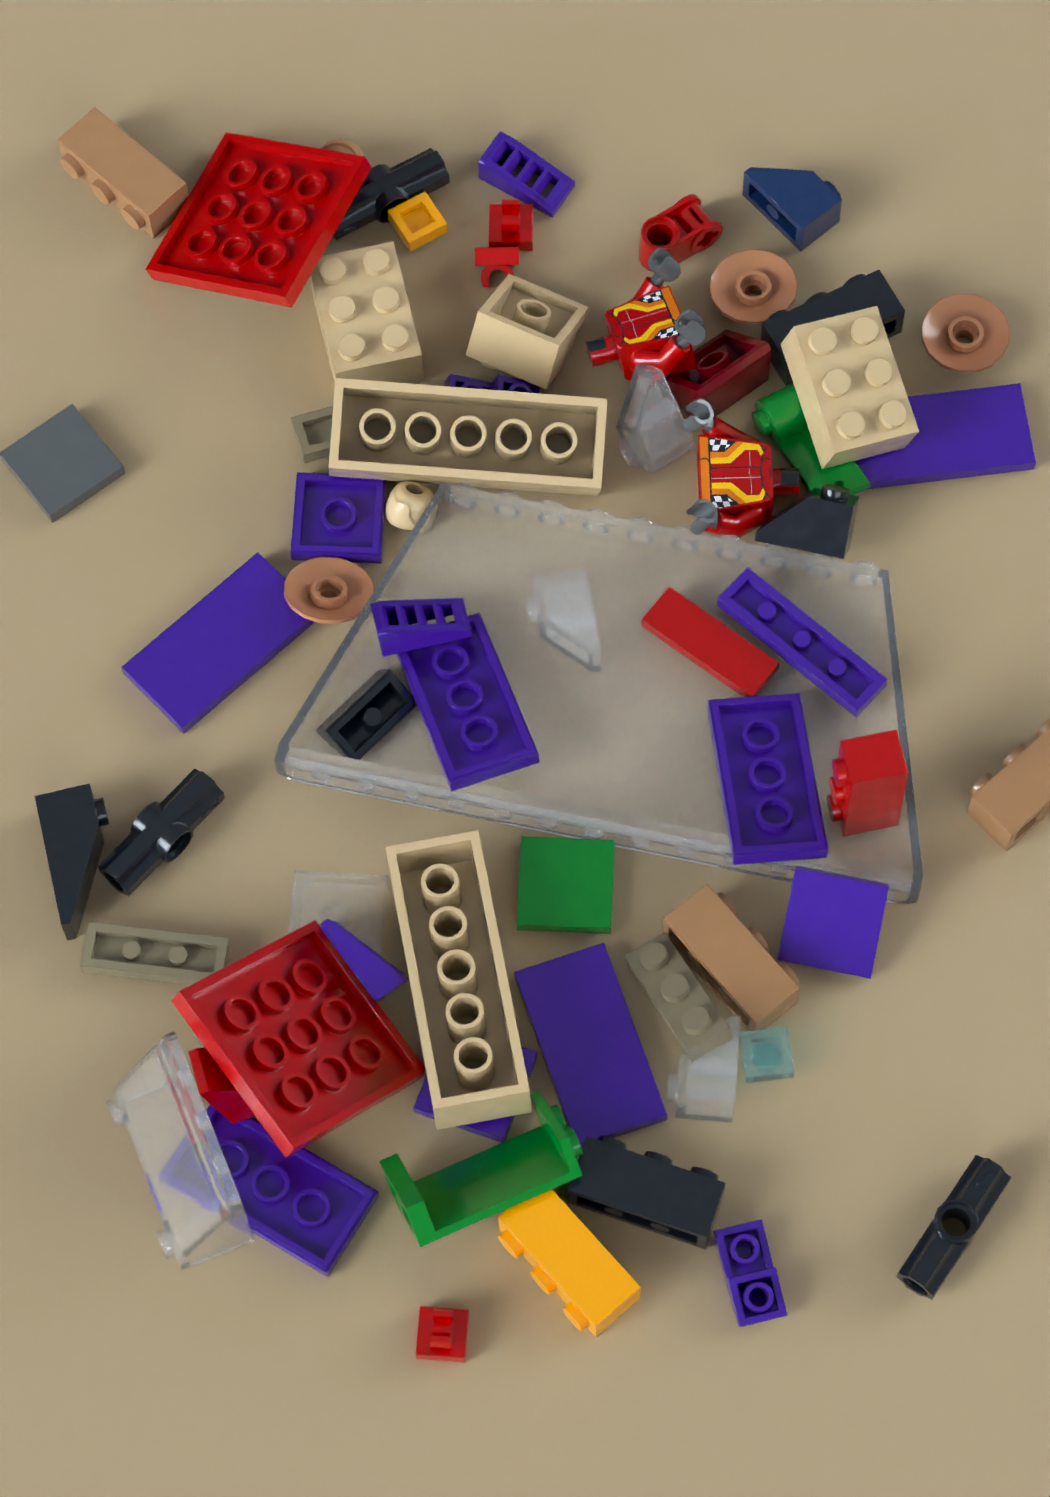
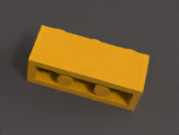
(568, 1261)

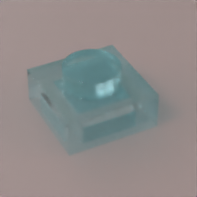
(766, 1054)

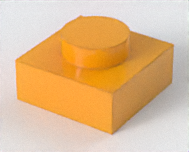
(417, 221)

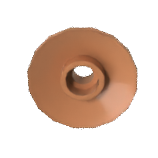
(753, 273)
(970, 318)
(328, 590)

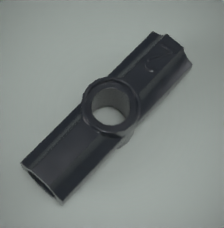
(392, 186)
(161, 832)
(939, 1251)

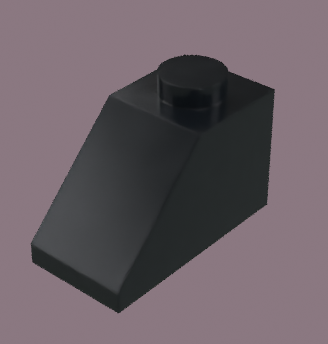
(814, 523)

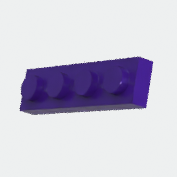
(802, 642)

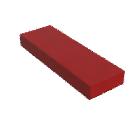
(709, 644)

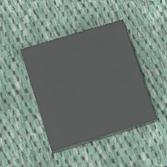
(62, 463)

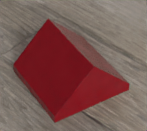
(725, 372)

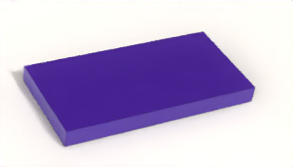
(959, 438)
(217, 644)
(469, 708)
(767, 779)
(590, 1044)
(294, 1200)

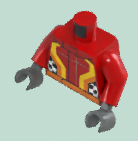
(650, 326)
(733, 476)

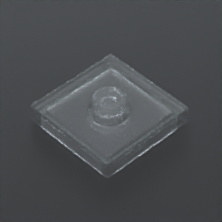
(348, 898)

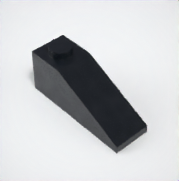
(73, 847)

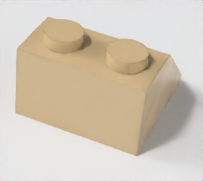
(526, 331)

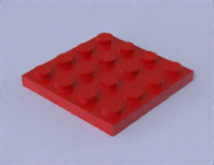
(259, 219)
(299, 1037)

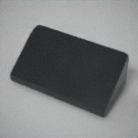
(367, 715)

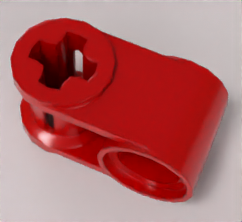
(682, 229)

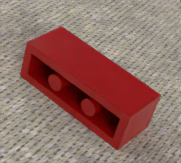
(868, 783)

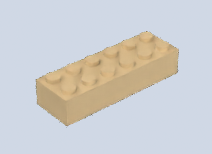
(467, 437)
(458, 980)

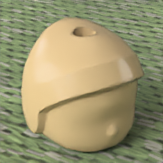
(407, 504)

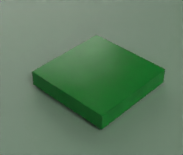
(565, 885)

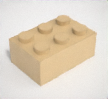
(366, 316)
(849, 387)

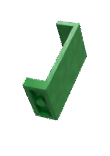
(487, 1180)

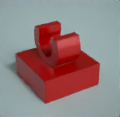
(511, 225)
(496, 259)
(442, 1334)

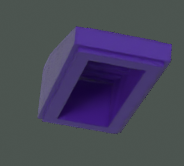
(519, 155)
(398, 629)
(371, 969)

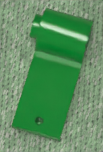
(783, 421)

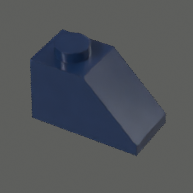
(794, 202)

